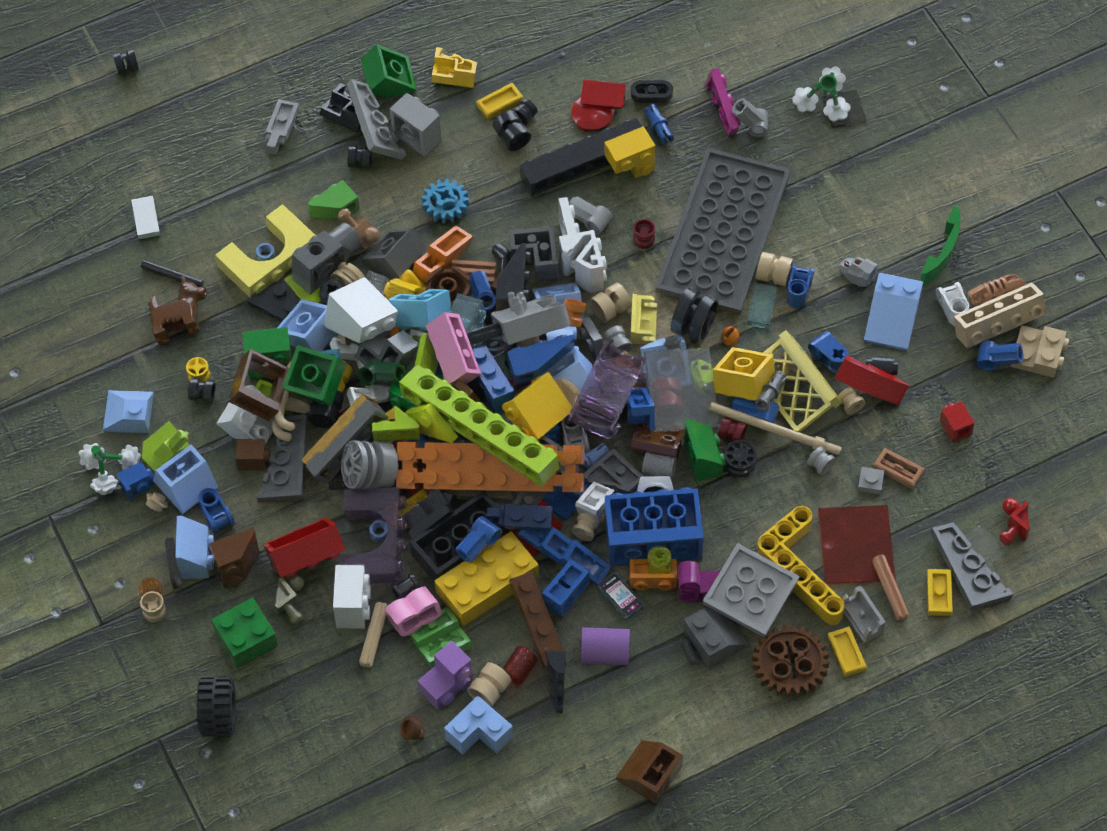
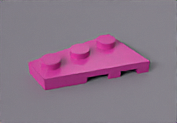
(717, 83)

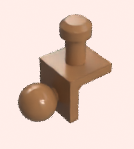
(364, 229)

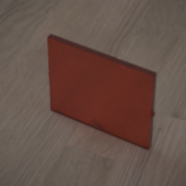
(851, 542)

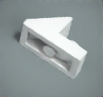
(593, 500)

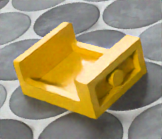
(538, 407)

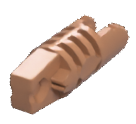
(994, 289)

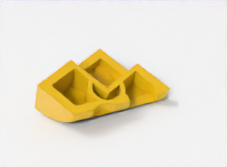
(453, 70)

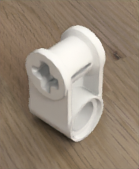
(952, 300)

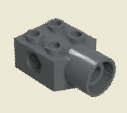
(322, 256)

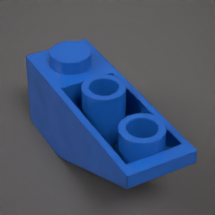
(535, 360)

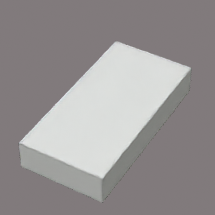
(145, 217)

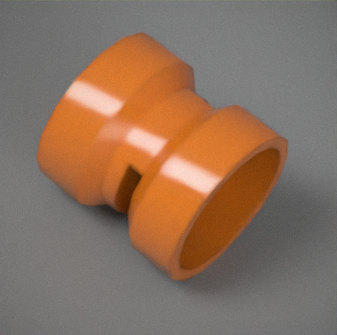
(575, 309)

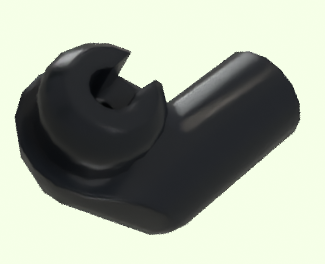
(502, 255)

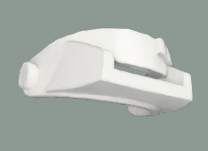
(660, 481)

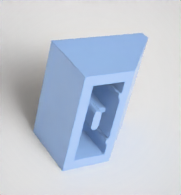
(573, 367)
(184, 478)

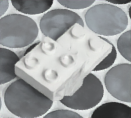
(580, 251)

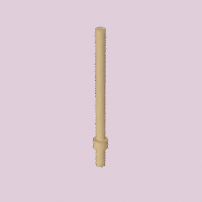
(774, 428)

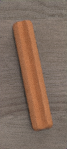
(890, 587)

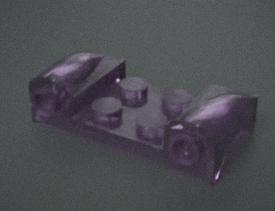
(607, 391)

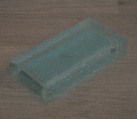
(762, 306)

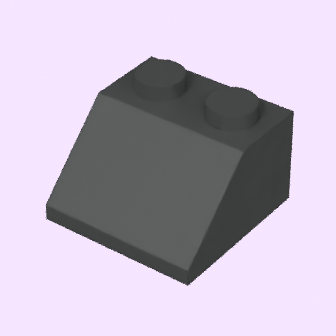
(395, 252)
(713, 636)

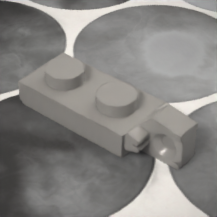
(280, 124)

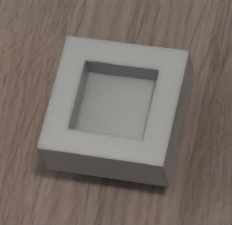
(871, 480)

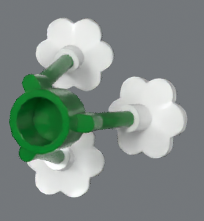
(828, 84)

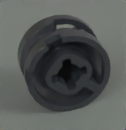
(740, 459)

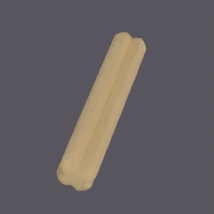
(373, 635)

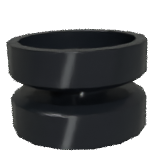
(694, 314)

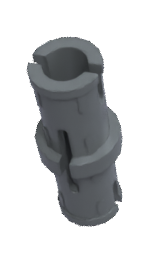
(770, 390)

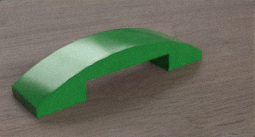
(934, 265)

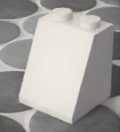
(359, 311)

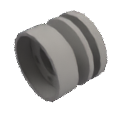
(369, 464)

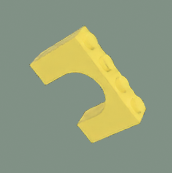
(254, 275)

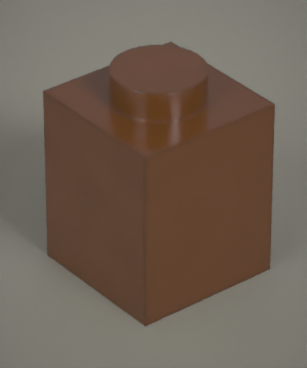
(252, 454)

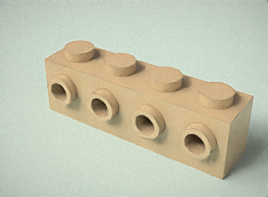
(999, 315)

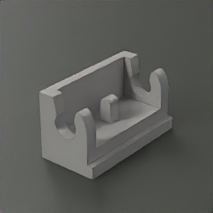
(863, 615)

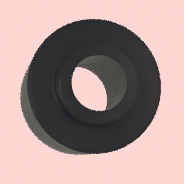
(884, 363)

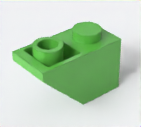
(332, 201)

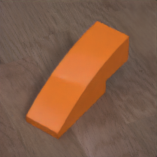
(442, 252)

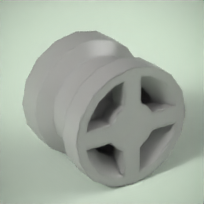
(821, 460)

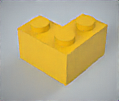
(631, 152)

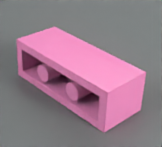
(453, 348)

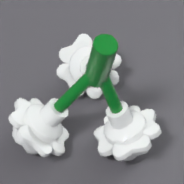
(94, 457)

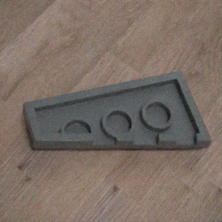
(286, 469)

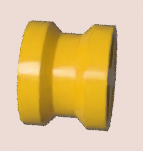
(196, 365)

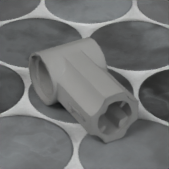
(753, 117)
(593, 217)

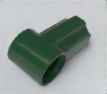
(381, 372)

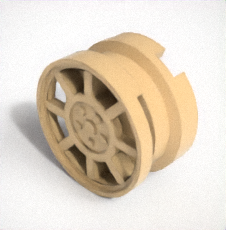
(346, 274)

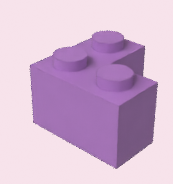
(447, 677)

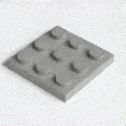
(751, 590)

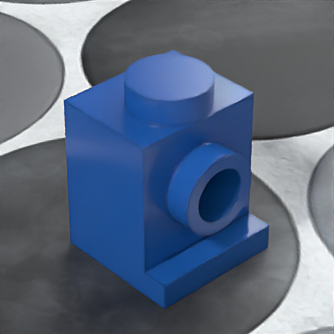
(135, 480)

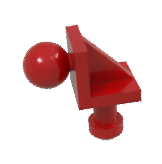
(1017, 522)

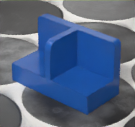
(641, 408)
(564, 502)

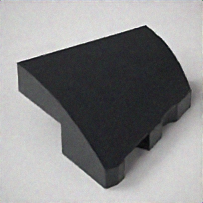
(341, 109)
(556, 677)

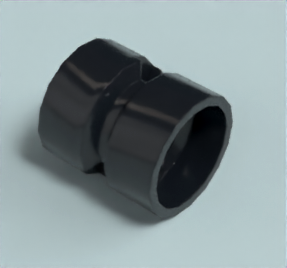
(511, 130)
(324, 415)

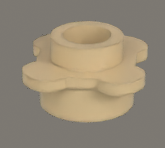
(156, 501)

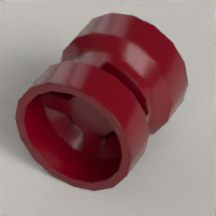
(644, 233)
(732, 430)

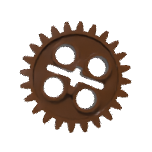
(768, 663)

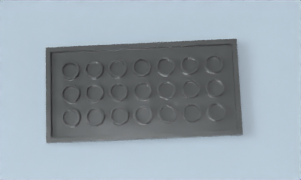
(724, 229)

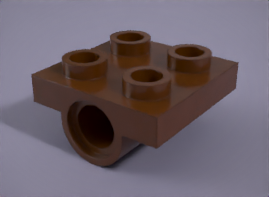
(658, 442)

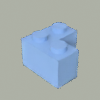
(478, 722)

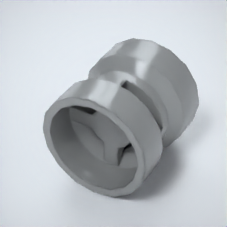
(616, 336)

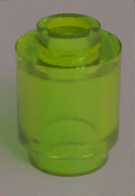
(659, 560)

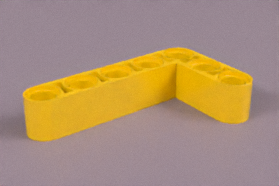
(781, 553)

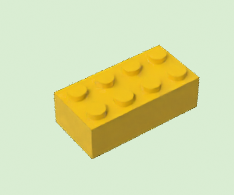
(484, 583)

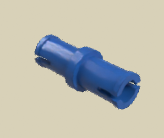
(659, 124)

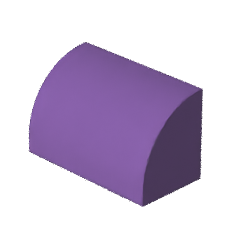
(605, 646)

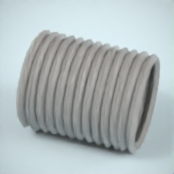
(658, 465)

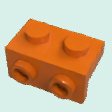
(642, 579)

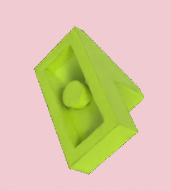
(401, 429)

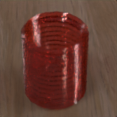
(520, 664)

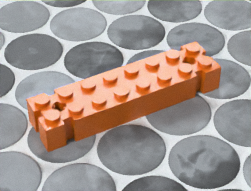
(473, 468)

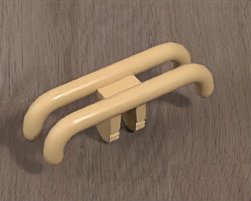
(291, 403)

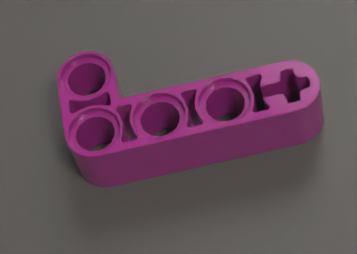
(692, 583)

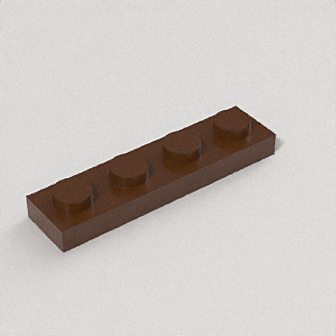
(535, 615)

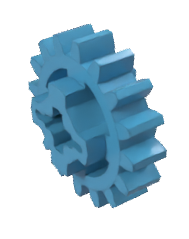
(445, 201)

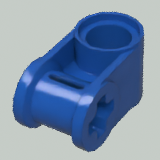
(799, 282)
(828, 351)
(217, 513)

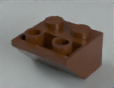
(651, 769)

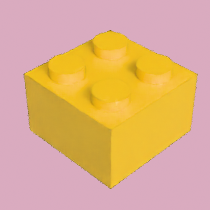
(743, 373)

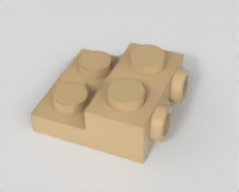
(1042, 350)

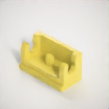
(643, 319)

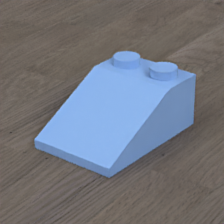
(893, 311)

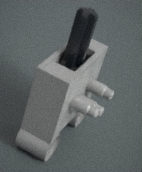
(523, 320)

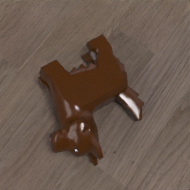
(177, 314)

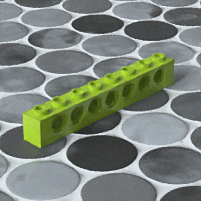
(464, 416)

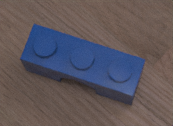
(493, 381)

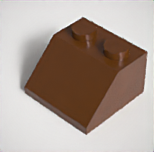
(235, 556)

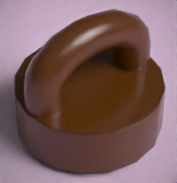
(412, 728)

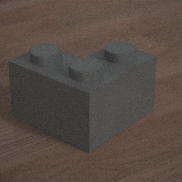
(542, 248)
(396, 349)

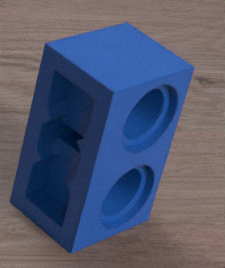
(566, 588)

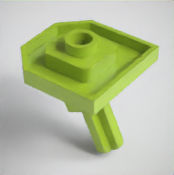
(163, 446)

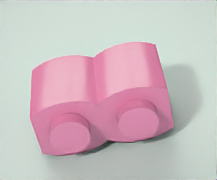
(413, 611)

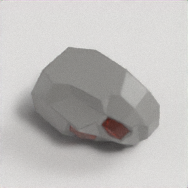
(859, 270)

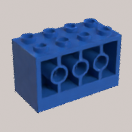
(650, 520)

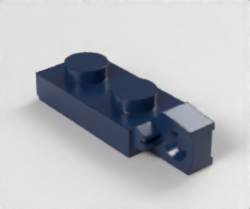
(522, 517)

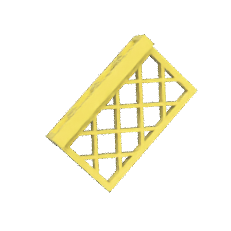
(811, 375)

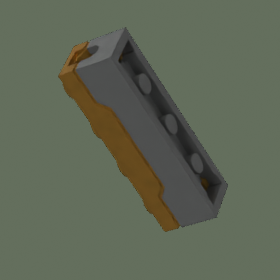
(355, 424)

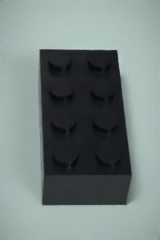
(437, 545)

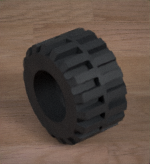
(216, 706)

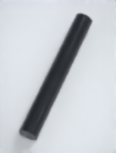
(170, 273)

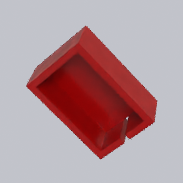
(304, 547)

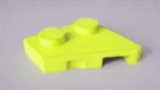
(432, 423)

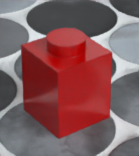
(957, 421)

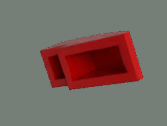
(871, 380)

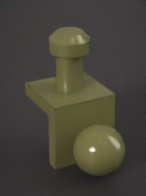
(286, 597)

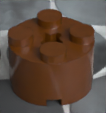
(449, 279)

